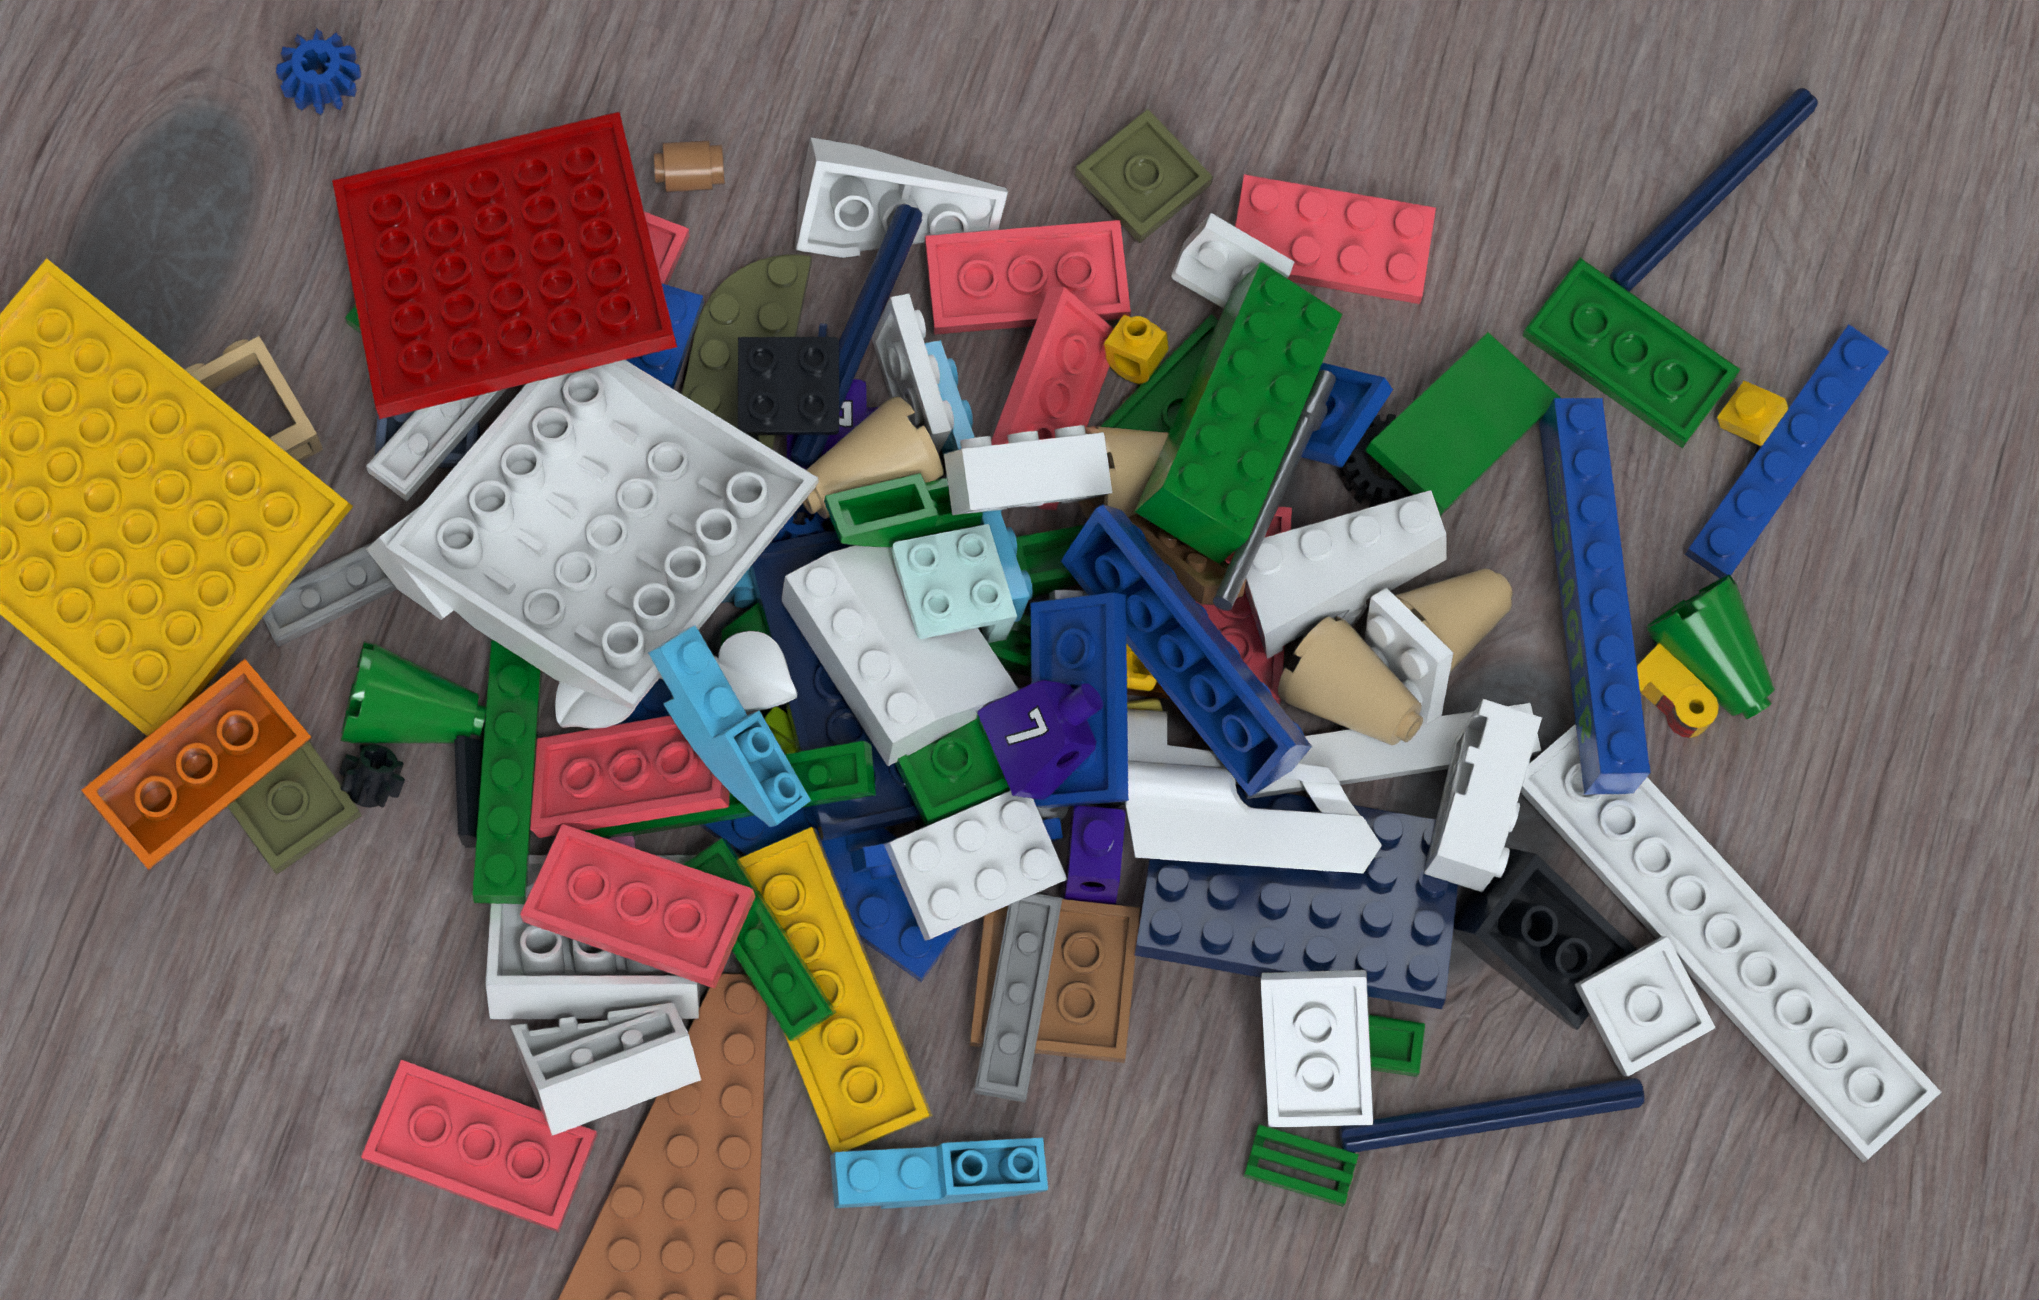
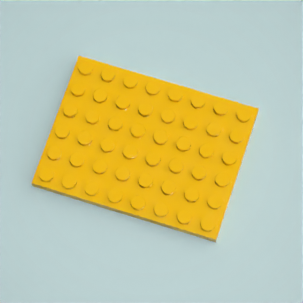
(136, 505)

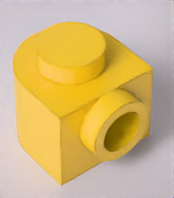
(1136, 348)

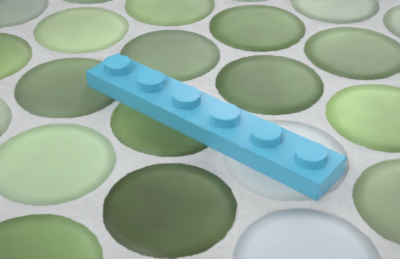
(1004, 537)

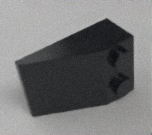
(1540, 934)

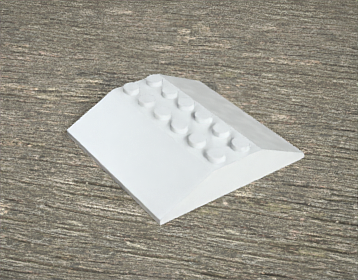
(599, 524)

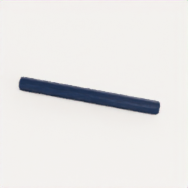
(1714, 189)
(866, 316)
(1493, 1115)

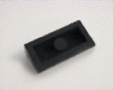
(468, 782)

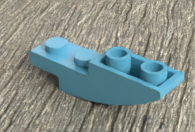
(728, 741)
(939, 1174)

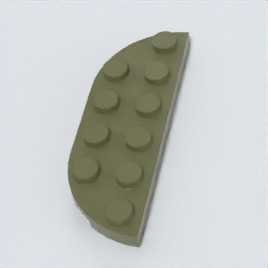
(752, 302)

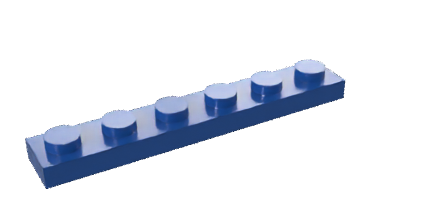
(1787, 453)

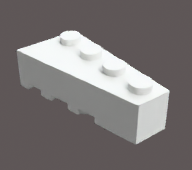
(1340, 565)

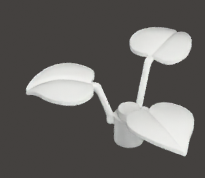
(747, 659)

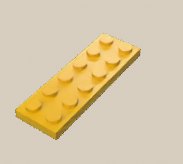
(856, 1056)

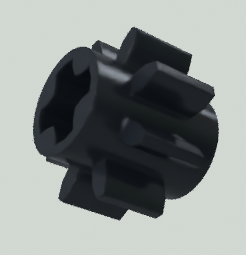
(372, 776)

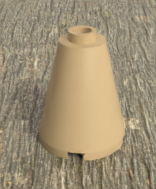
(874, 452)
(1130, 463)
(1461, 608)
(1350, 685)

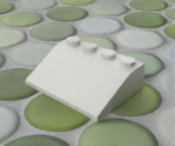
(864, 636)
(557, 977)

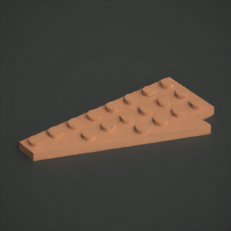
(691, 1185)

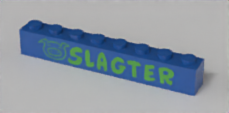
(1594, 597)

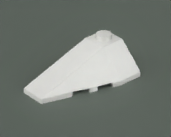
(855, 190)

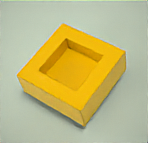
(1752, 413)

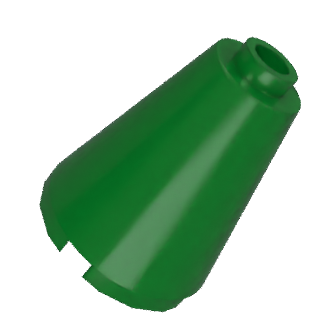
(1718, 646)
(406, 703)

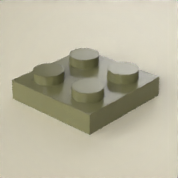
(1143, 176)
(294, 809)

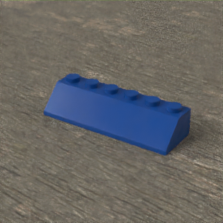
(1187, 652)

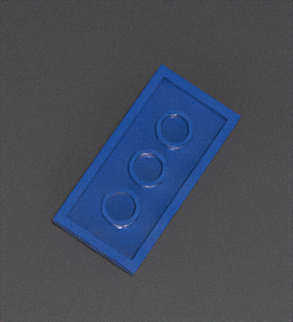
(1080, 644)

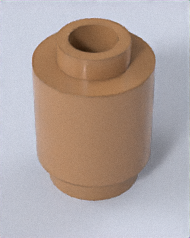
(689, 166)

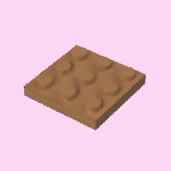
(1086, 984)

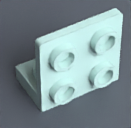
(955, 583)

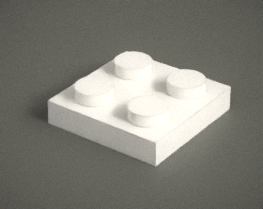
(1409, 651)
(1644, 1006)

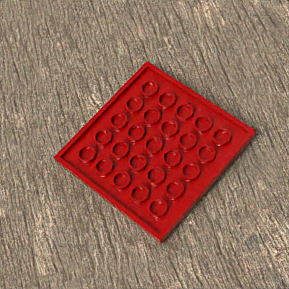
(501, 265)

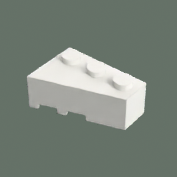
(1027, 470)
(1482, 795)
(605, 1064)

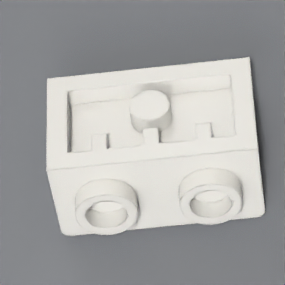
(1220, 257)

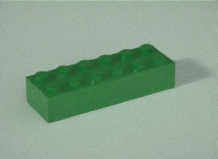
(1239, 413)

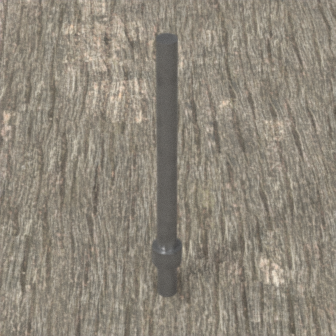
(1309, 421)

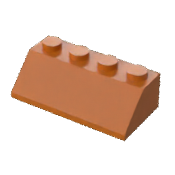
(196, 764)

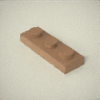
(1193, 569)

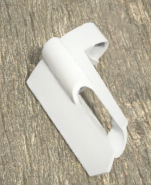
(1189, 810)

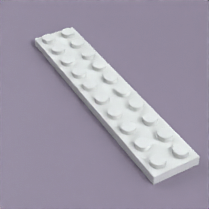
(1735, 950)

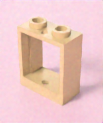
(297, 440)

